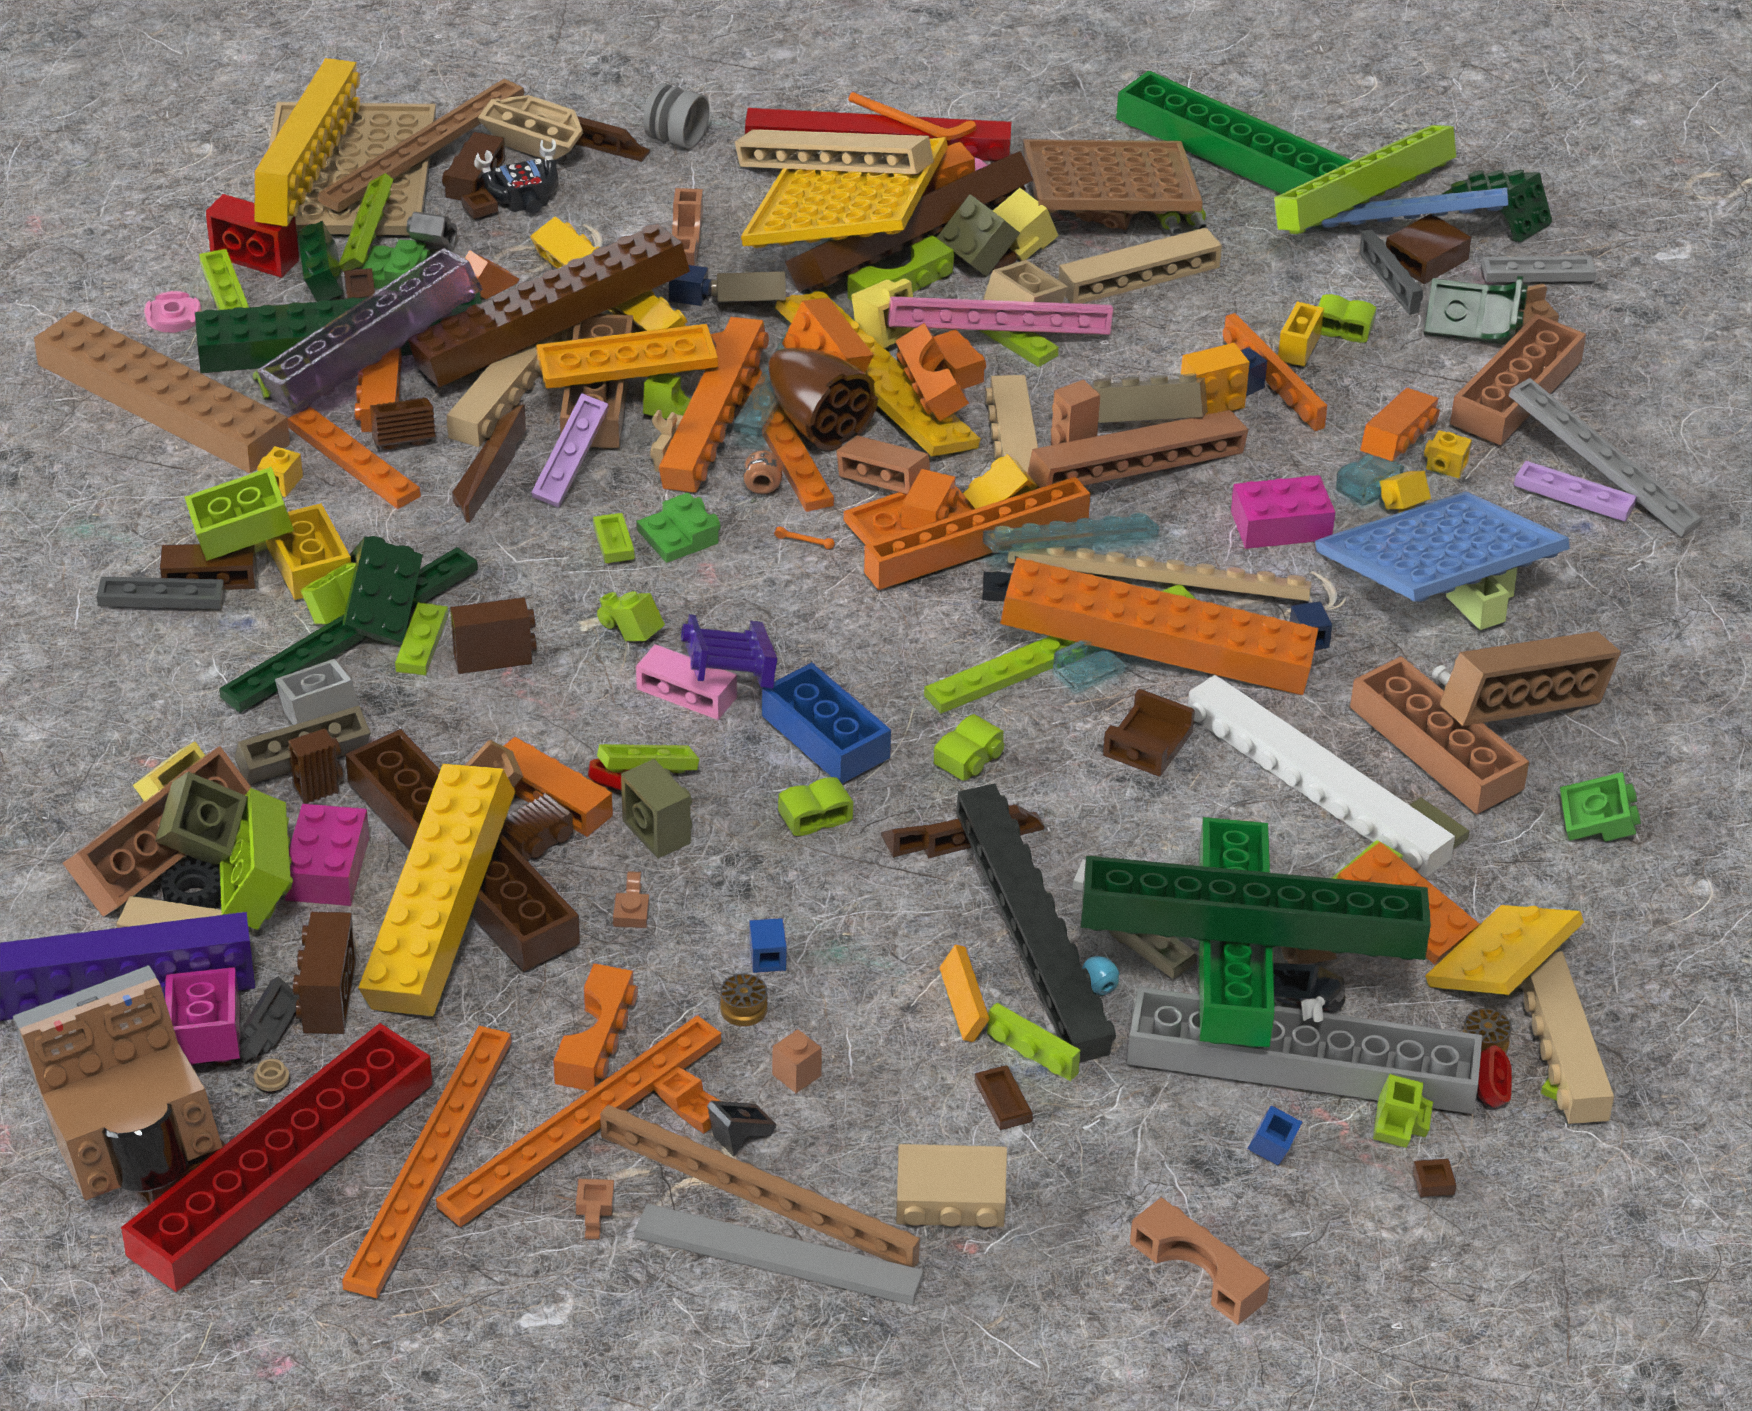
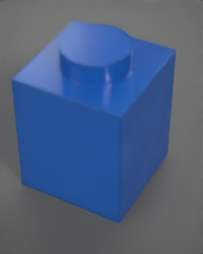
(767, 945)
(1274, 1135)

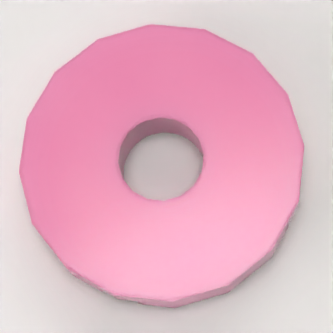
(159, 314)

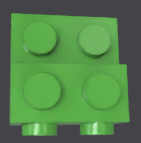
(391, 263)
(680, 528)
(1600, 807)

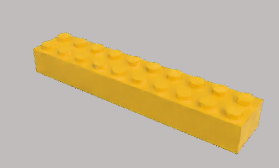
(306, 142)

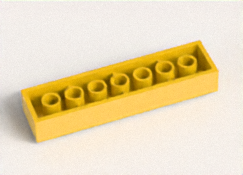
(437, 890)

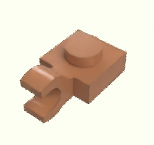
(631, 907)
(594, 1200)

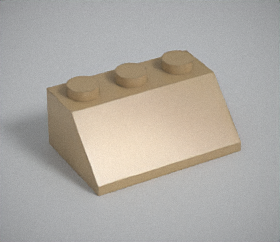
(951, 1185)

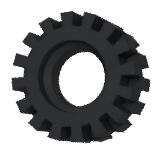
(190, 877)

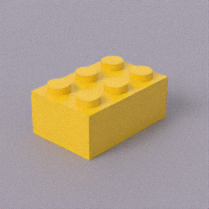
(308, 550)

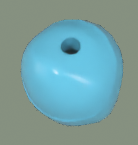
(1103, 974)

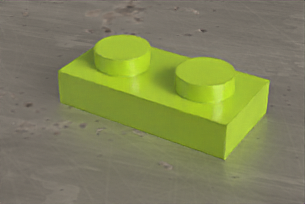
(613, 538)

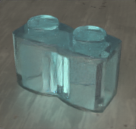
(1362, 478)

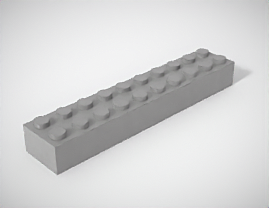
(1325, 1056)

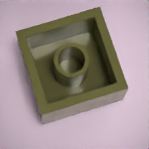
(978, 235)
(656, 808)
(201, 818)

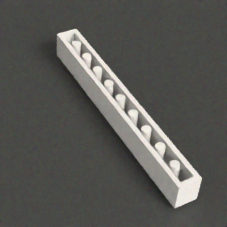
(1321, 775)

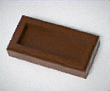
(1003, 1097)

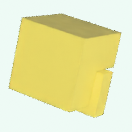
(1030, 220)
(872, 310)

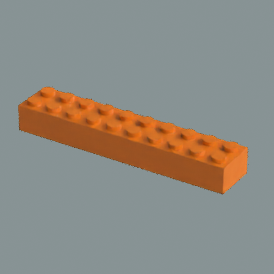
(1159, 626)

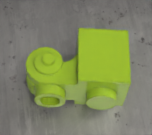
(633, 613)

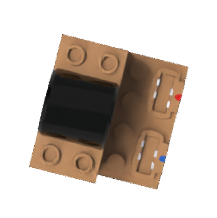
(117, 1085)

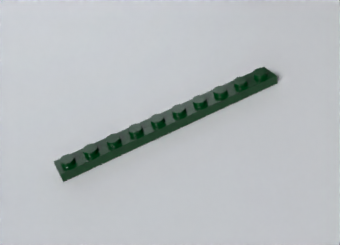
(332, 640)

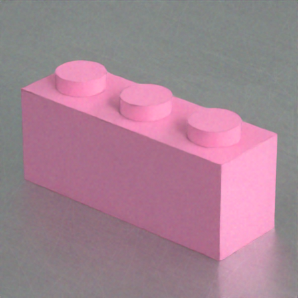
(670, 678)

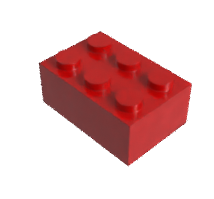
(251, 243)

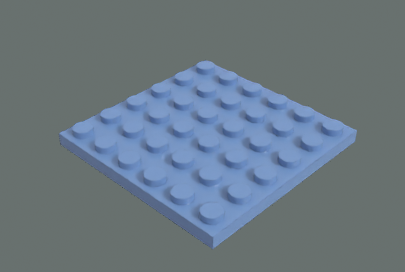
(1442, 545)

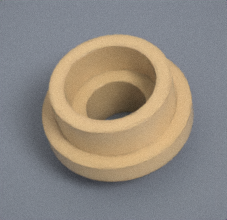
(271, 1075)

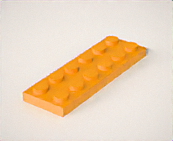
(626, 356)

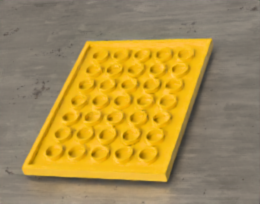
(837, 204)

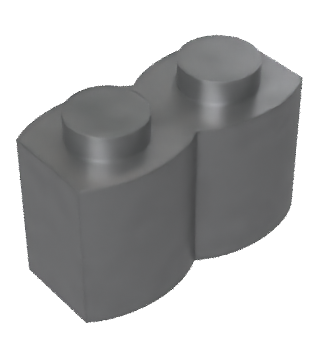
(433, 230)

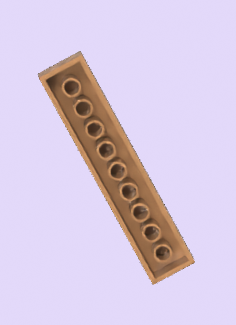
(161, 390)

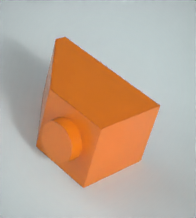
(490, 275)

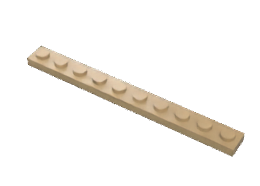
(1171, 572)

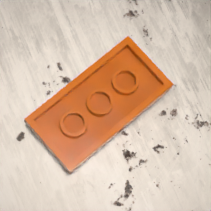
(883, 516)
(1448, 921)

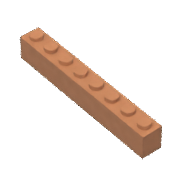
(1139, 450)

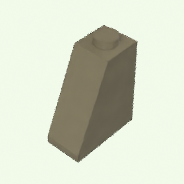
(749, 287)

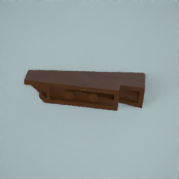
(610, 140)
(490, 463)
(948, 835)

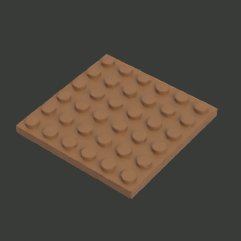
(1112, 176)

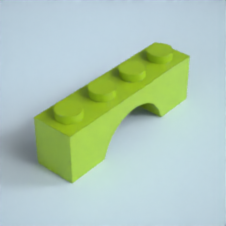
(929, 263)

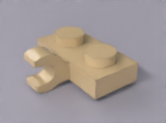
(667, 429)

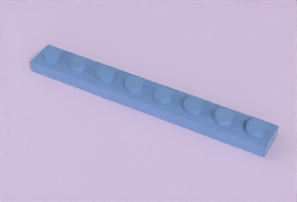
(1413, 207)

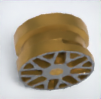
(743, 999)
(1489, 1025)

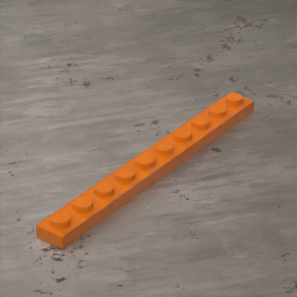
(795, 459)
(575, 1122)
(426, 1163)

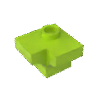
(664, 394)
(1401, 1111)

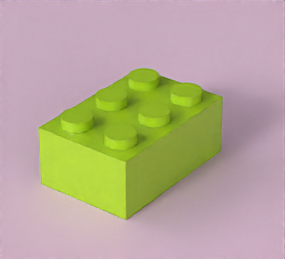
(238, 513)

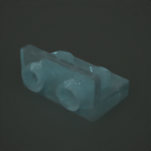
(1085, 666)

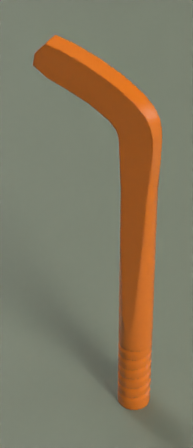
(950, 134)

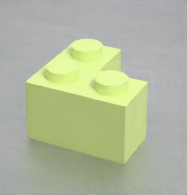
(1485, 601)

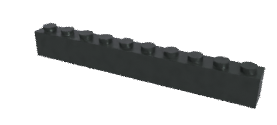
(1034, 922)

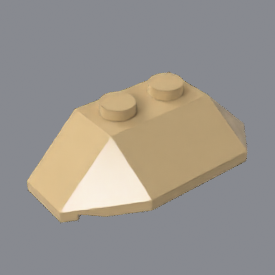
(528, 120)

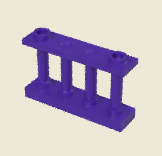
(730, 650)

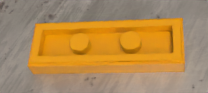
(964, 993)

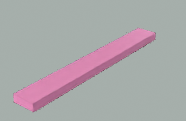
(1000, 315)

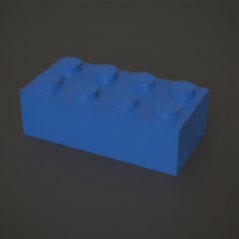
(826, 723)

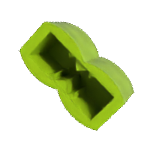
(1347, 318)
(329, 595)
(969, 747)
(815, 806)

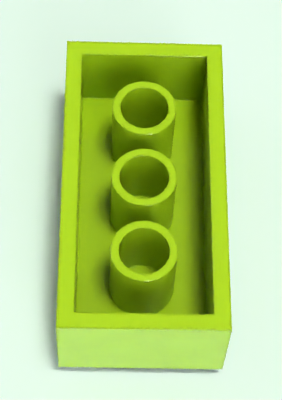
(259, 860)

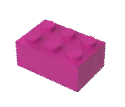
(1282, 511)
(327, 854)
(205, 1014)

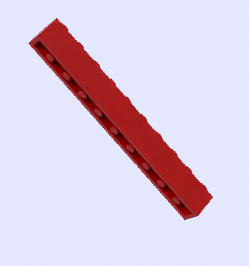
(988, 142)

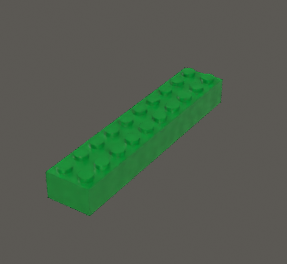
(1223, 134)
(1235, 978)

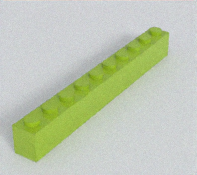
(1364, 178)

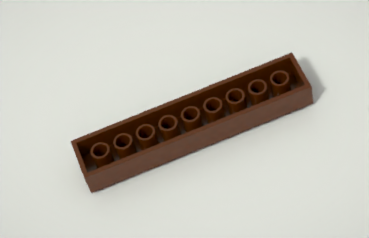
(934, 210)
(548, 304)
(513, 900)

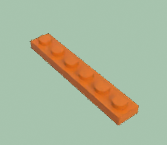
(1278, 374)
(354, 457)

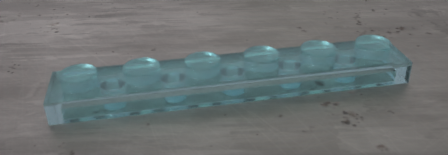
(1062, 534)

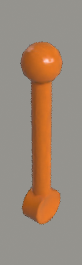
(781, 533)

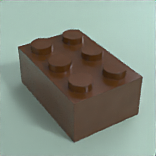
(325, 972)

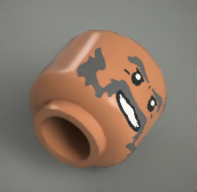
(762, 472)

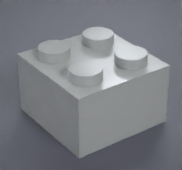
(316, 692)

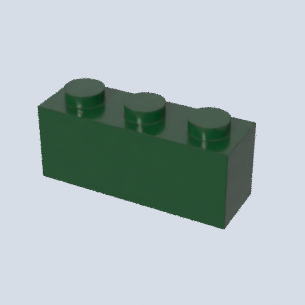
(320, 261)

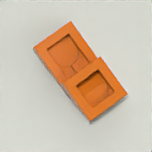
(686, 1097)

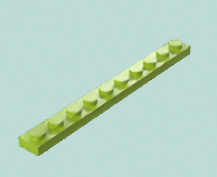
(1003, 670)

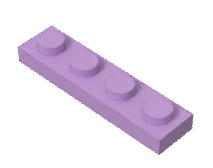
(570, 450)
(1575, 491)

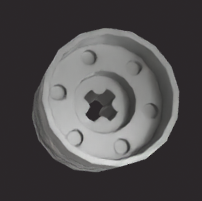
(676, 115)

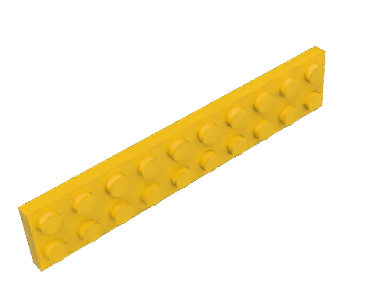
(897, 394)

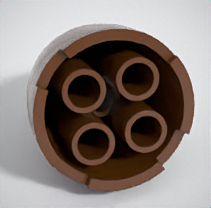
(822, 395)

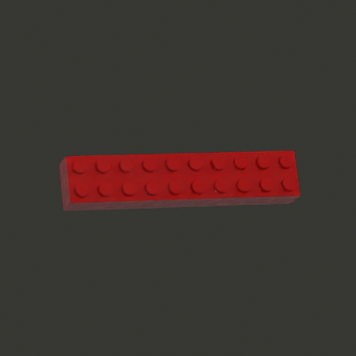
(276, 1157)

